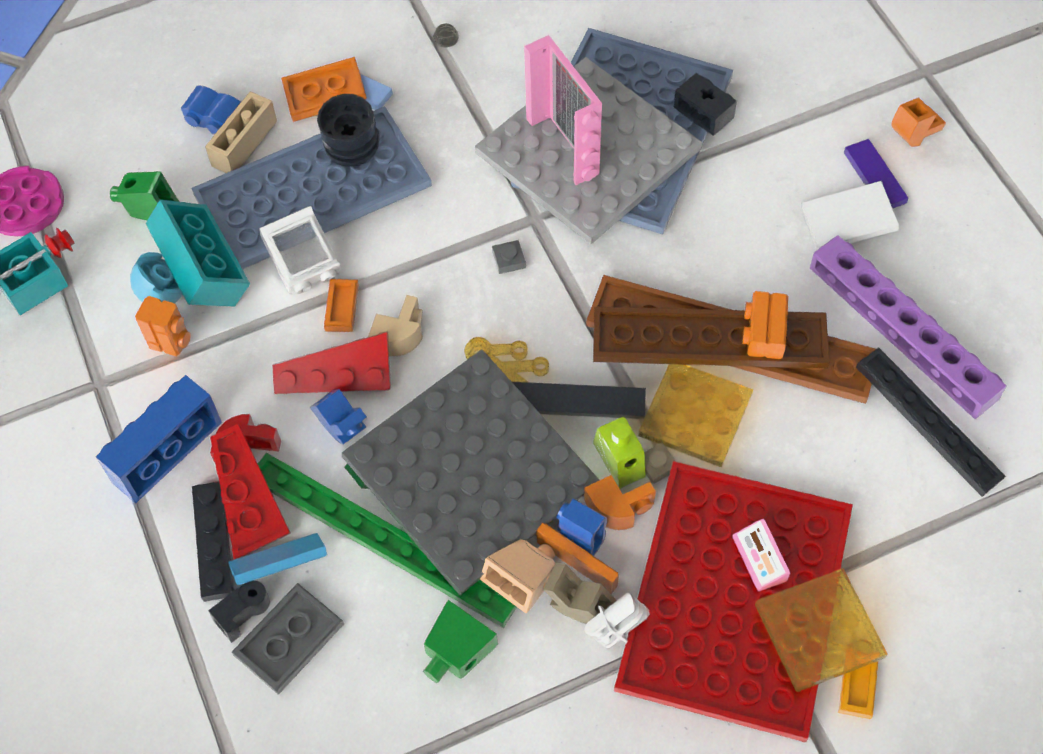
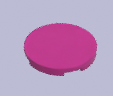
(28, 200)

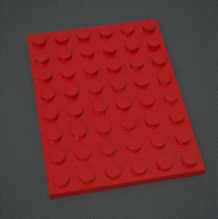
(703, 633)

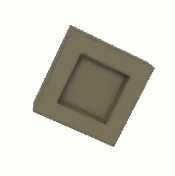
(658, 463)

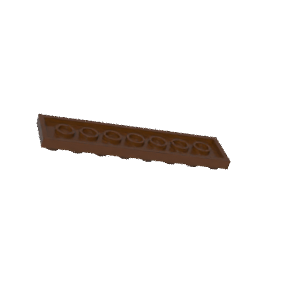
(701, 338)

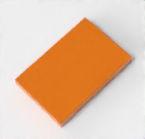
(313, 87)

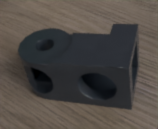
(238, 607)

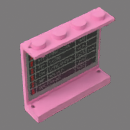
(561, 94)

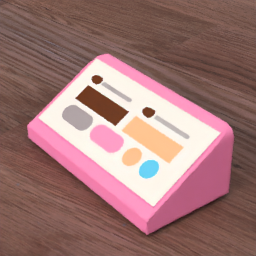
(761, 555)

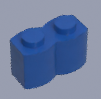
(208, 108)
(582, 525)

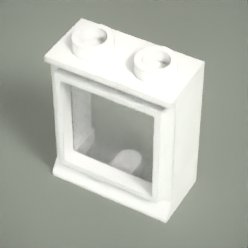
(300, 250)

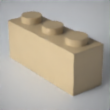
(241, 133)

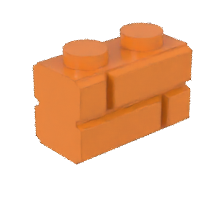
(767, 325)
(162, 326)

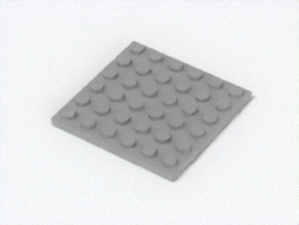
(636, 156)

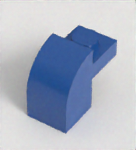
(339, 416)

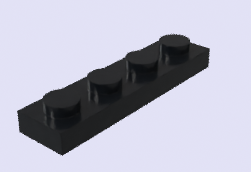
(212, 542)

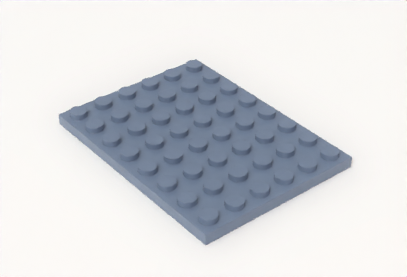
(654, 77)

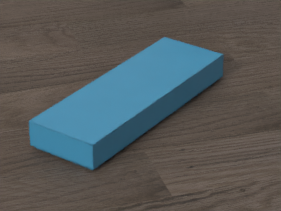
(277, 558)

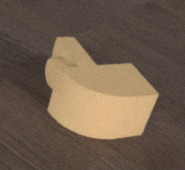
(403, 332)

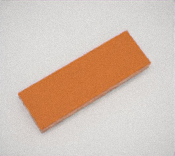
(578, 557)

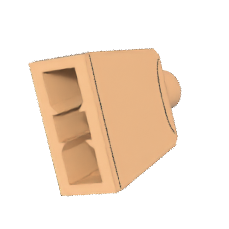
(519, 572)

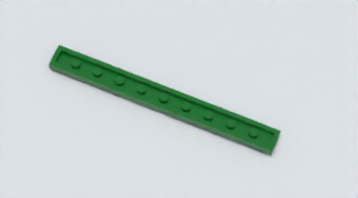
(376, 536)

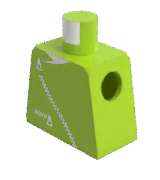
(619, 446)

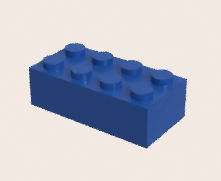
(159, 438)

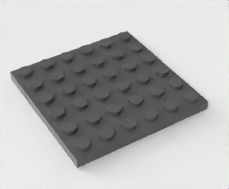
(469, 469)

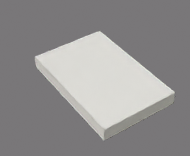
(850, 214)

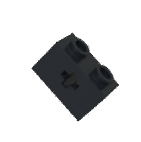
(705, 104)

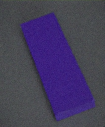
(873, 169)

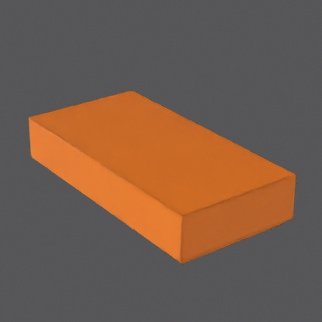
(341, 305)

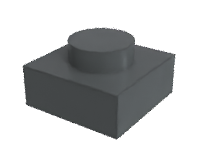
(508, 257)

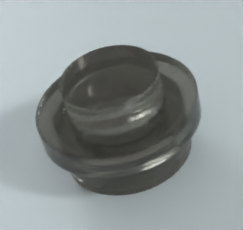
(446, 35)

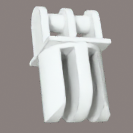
(617, 620)

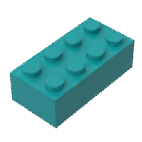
(197, 254)

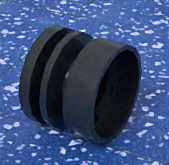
(348, 129)

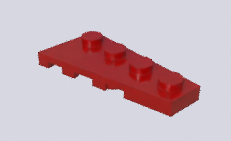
(347, 367)
(247, 499)

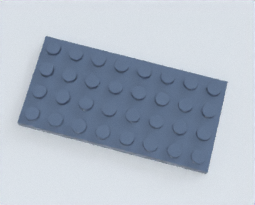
(307, 177)

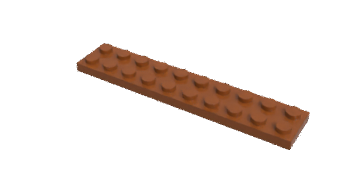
(839, 379)

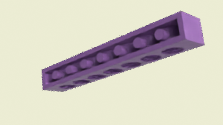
(909, 339)

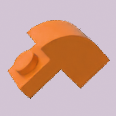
(916, 121)
(619, 508)

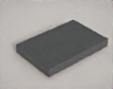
(287, 638)

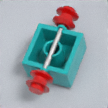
(29, 272)

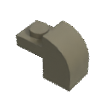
(576, 597)

